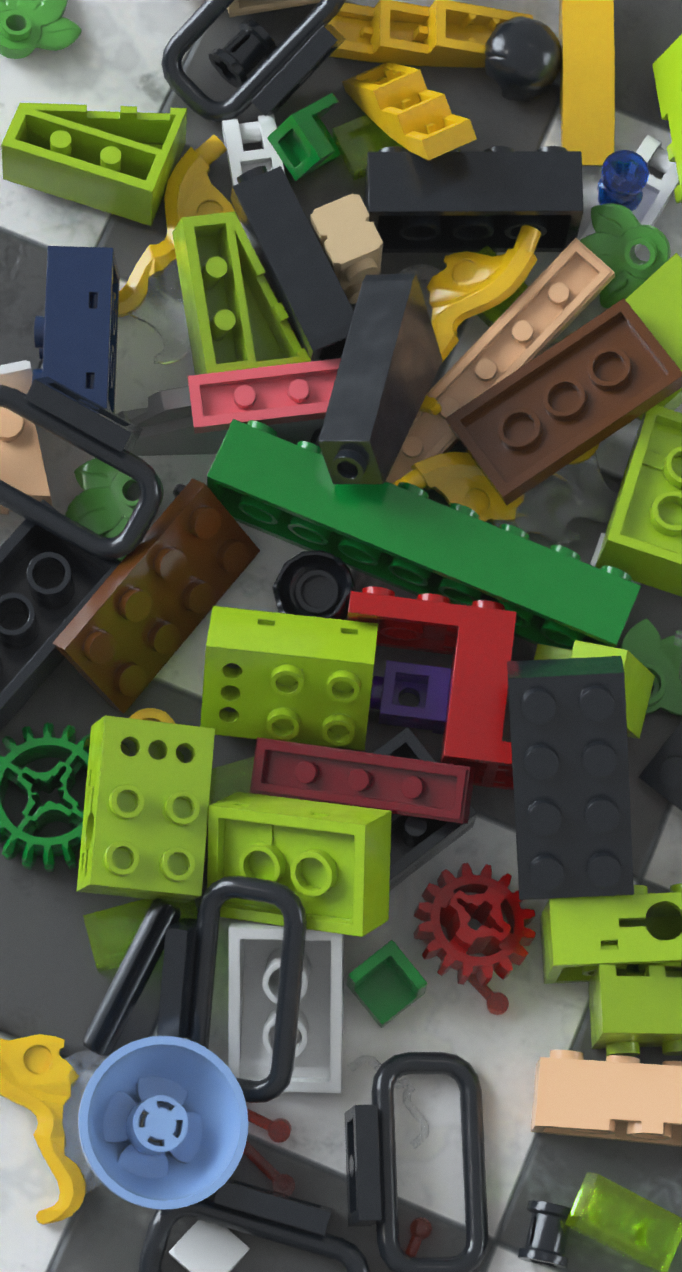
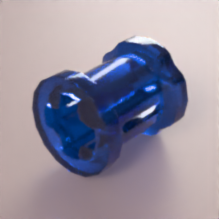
(616, 169)

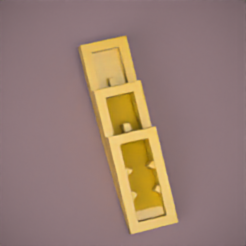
(416, 34)
(587, 78)
(408, 111)

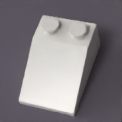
(253, 996)

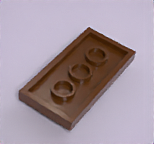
(565, 401)
(157, 596)

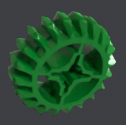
(37, 818)

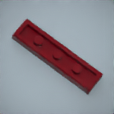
(363, 780)

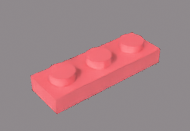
(262, 394)

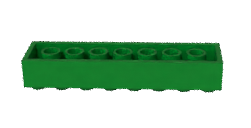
(417, 541)

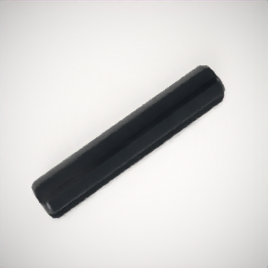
(130, 978)

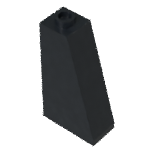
(293, 261)
(379, 380)

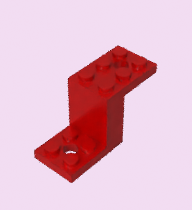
(480, 647)

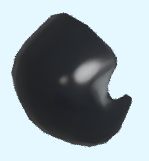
(523, 58)
(314, 586)

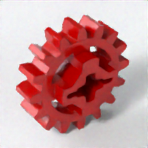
(496, 939)

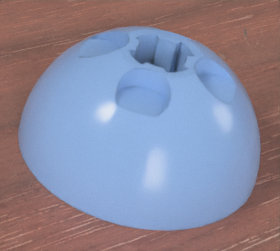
(189, 1106)

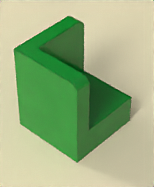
(304, 140)
(386, 983)

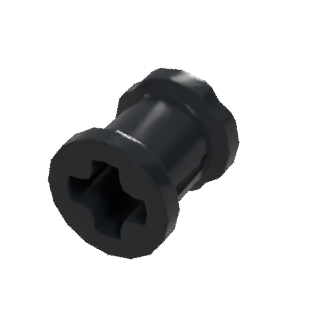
(242, 52)
(546, 1235)

